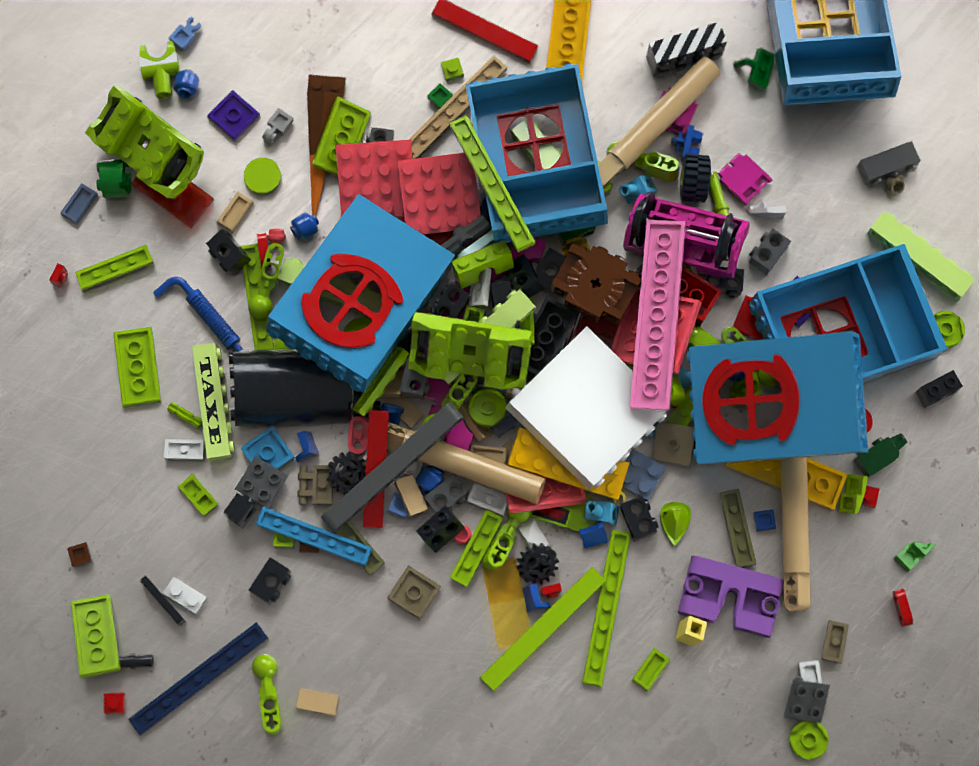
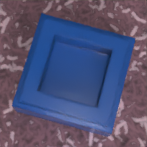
(764, 520)

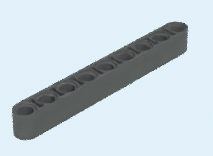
(392, 467)

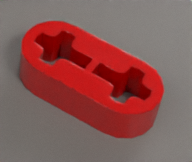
(263, 245)
(902, 607)

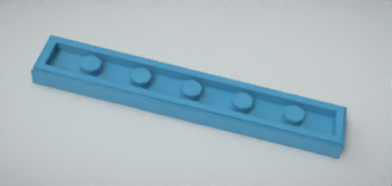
(313, 536)

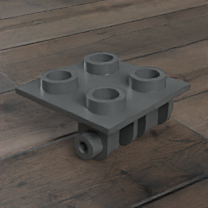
(261, 482)
(806, 700)

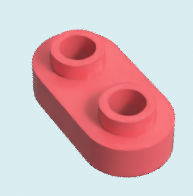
(358, 436)

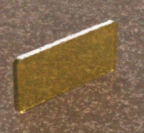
(506, 602)

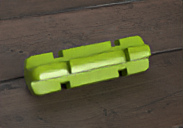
(185, 415)

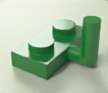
(760, 67)

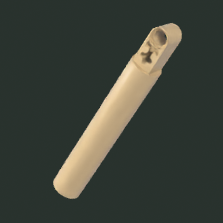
(658, 119)
(474, 466)
(795, 533)

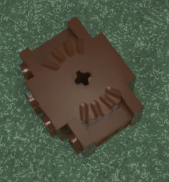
(598, 267)

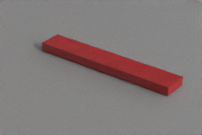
(485, 30)
(375, 455)

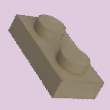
(835, 641)

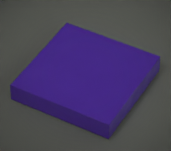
(233, 115)

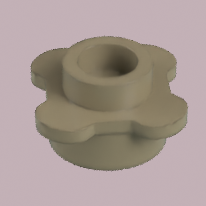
(898, 188)

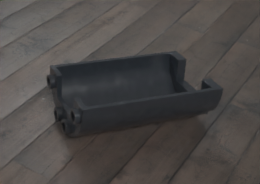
(285, 390)

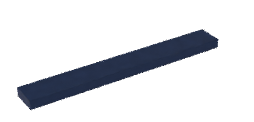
(198, 679)

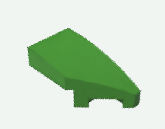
(912, 554)

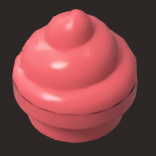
(276, 236)

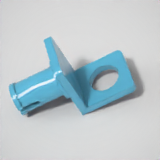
(636, 187)
(601, 512)

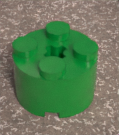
(113, 178)

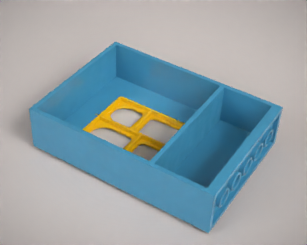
(835, 66)

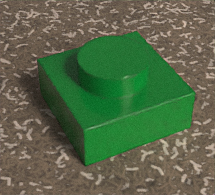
(439, 95)

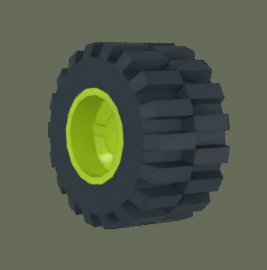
(695, 178)

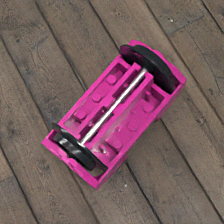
(711, 236)

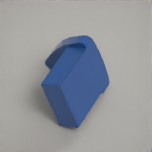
(394, 412)
(308, 446)
(594, 535)
(532, 599)

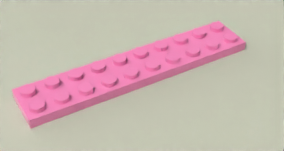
(657, 315)

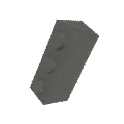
(889, 163)

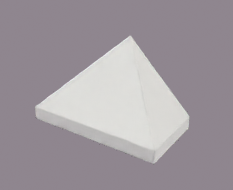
(532, 534)

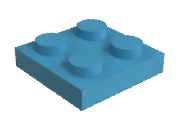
(269, 448)

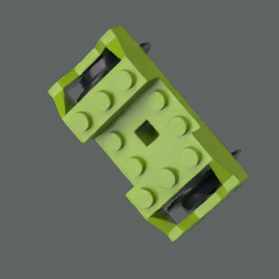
(166, 160)
(469, 349)

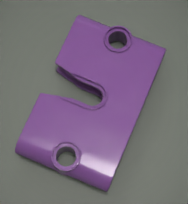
(751, 593)

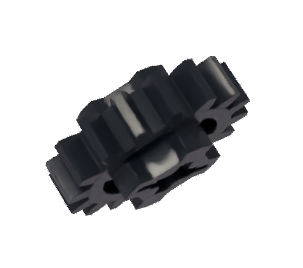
(345, 465)
(534, 562)

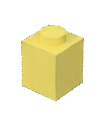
(691, 631)

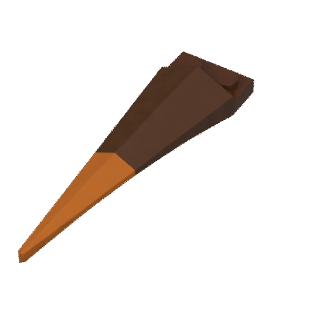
(320, 100)

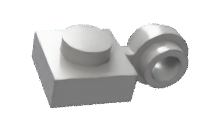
(279, 122)

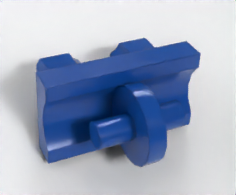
(691, 136)

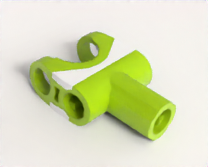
(159, 69)

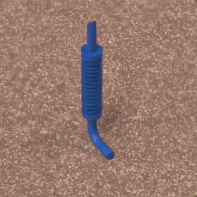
(205, 311)

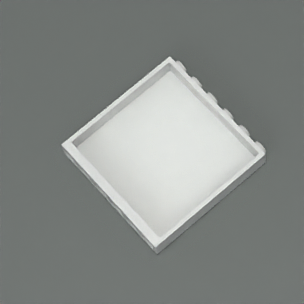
(583, 409)

